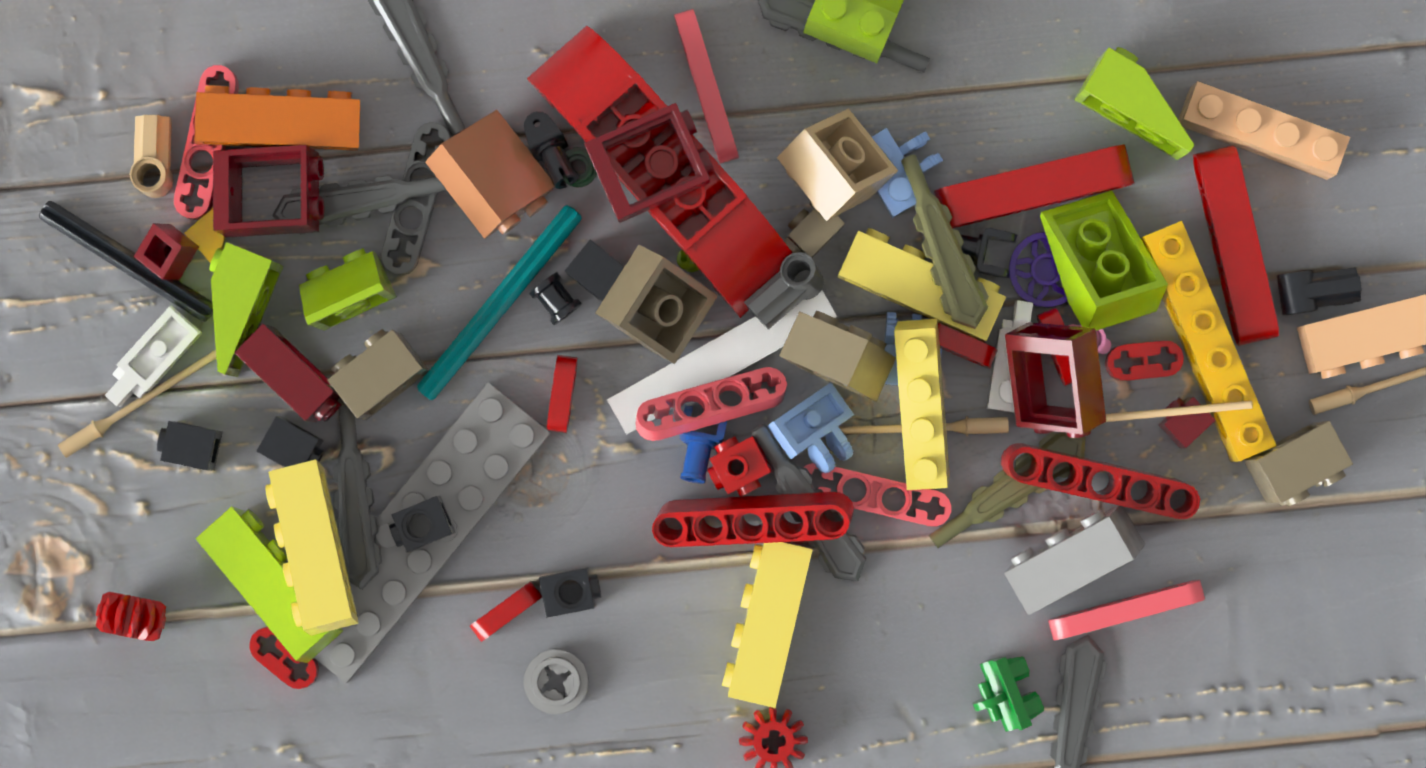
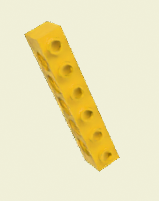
(1208, 343)

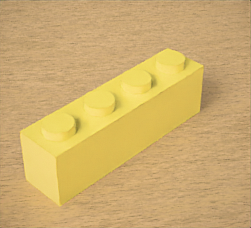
(908, 282)
(922, 404)
(312, 548)
(769, 622)

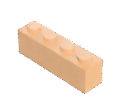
(1263, 130)
(1365, 337)

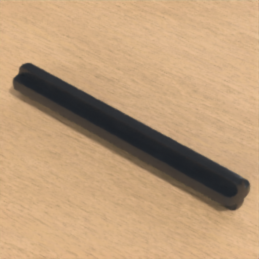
(124, 260)

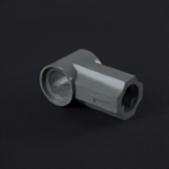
(782, 293)

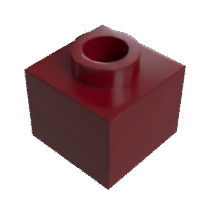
(166, 251)
(1185, 428)

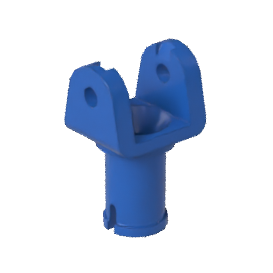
(699, 450)

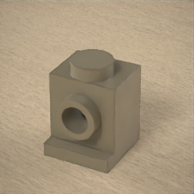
(811, 231)

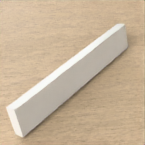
(713, 361)

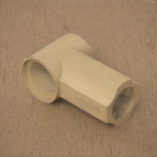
(152, 151)

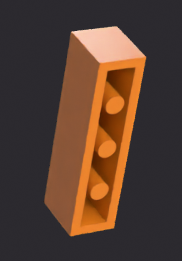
(276, 121)

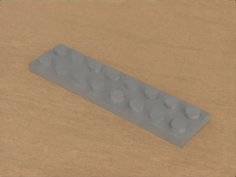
(470, 473)

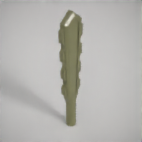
(952, 270)
(990, 502)

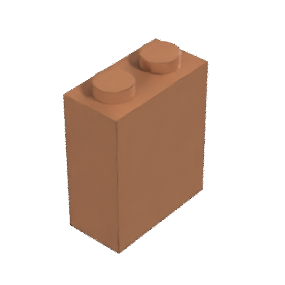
(491, 175)

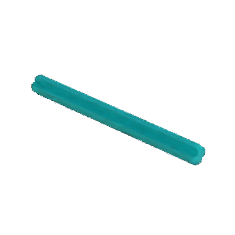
(499, 302)

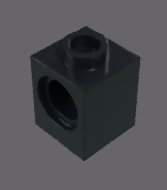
(594, 270)
(290, 444)
(189, 445)
(439, 519)
(552, 598)

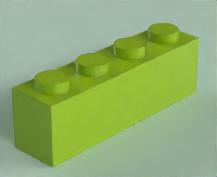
(257, 573)

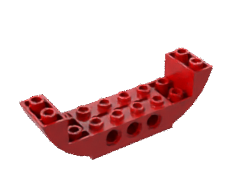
(711, 224)

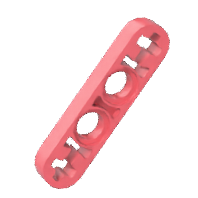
(706, 86)
(186, 189)
(708, 397)
(877, 486)
(1126, 609)

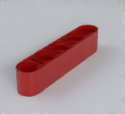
(1037, 186)
(1235, 245)
(1117, 490)
(769, 509)

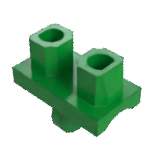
(1002, 695)

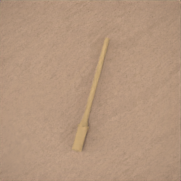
(1352, 394)
(1179, 411)
(964, 426)
(98, 428)

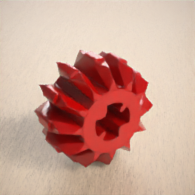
(130, 616)
(761, 731)

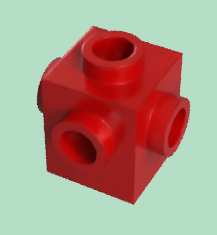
(754, 464)

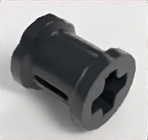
(555, 298)

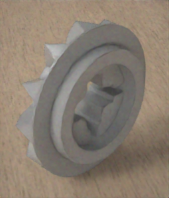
(552, 700)

